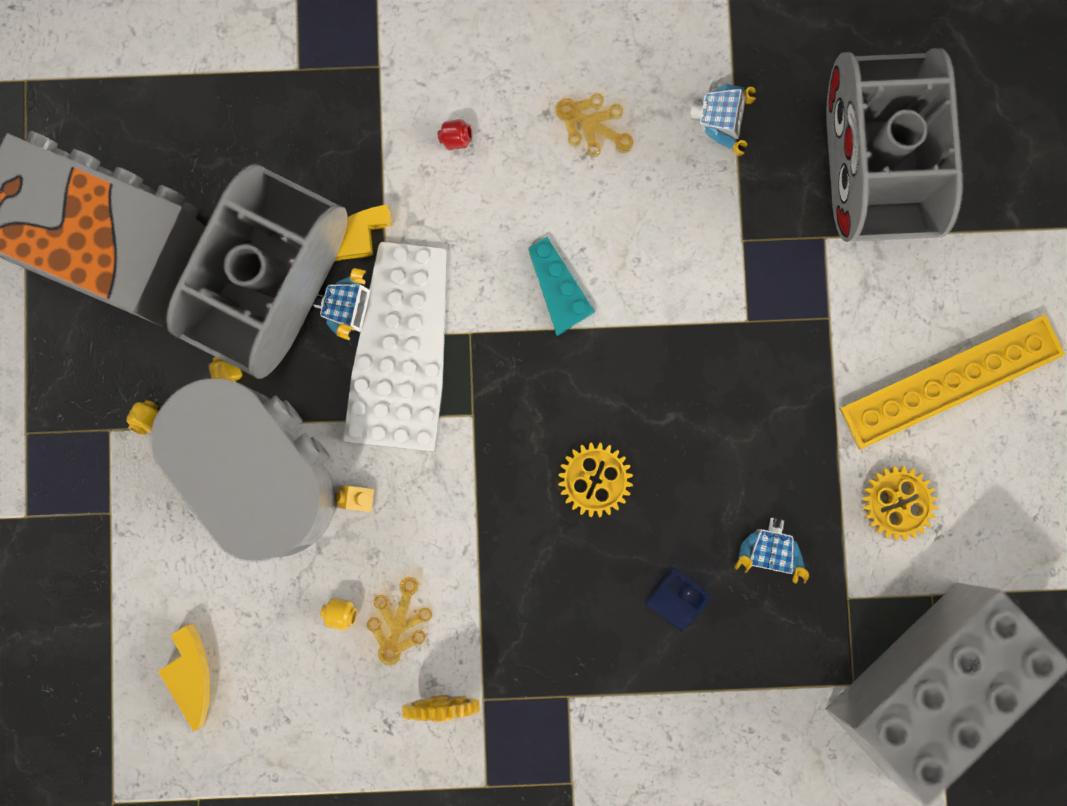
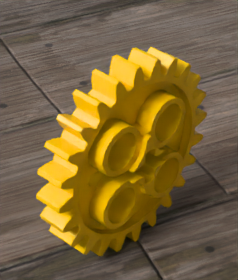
(614, 488)
(906, 522)
(440, 708)

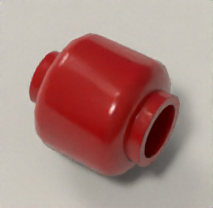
(455, 134)

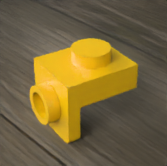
(354, 498)

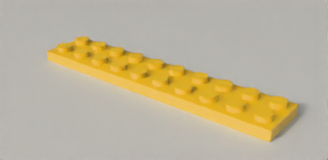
(952, 381)

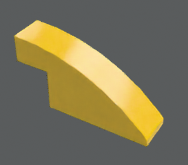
(357, 237)
(189, 677)

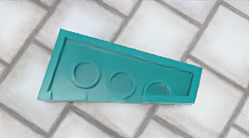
(561, 292)

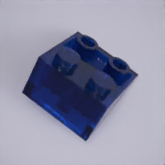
(678, 599)

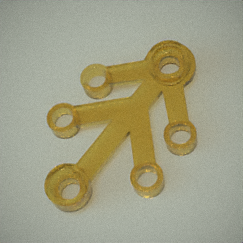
(591, 123)
(397, 624)

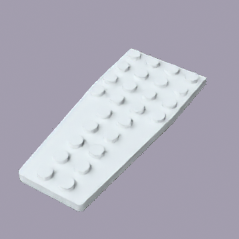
(400, 351)

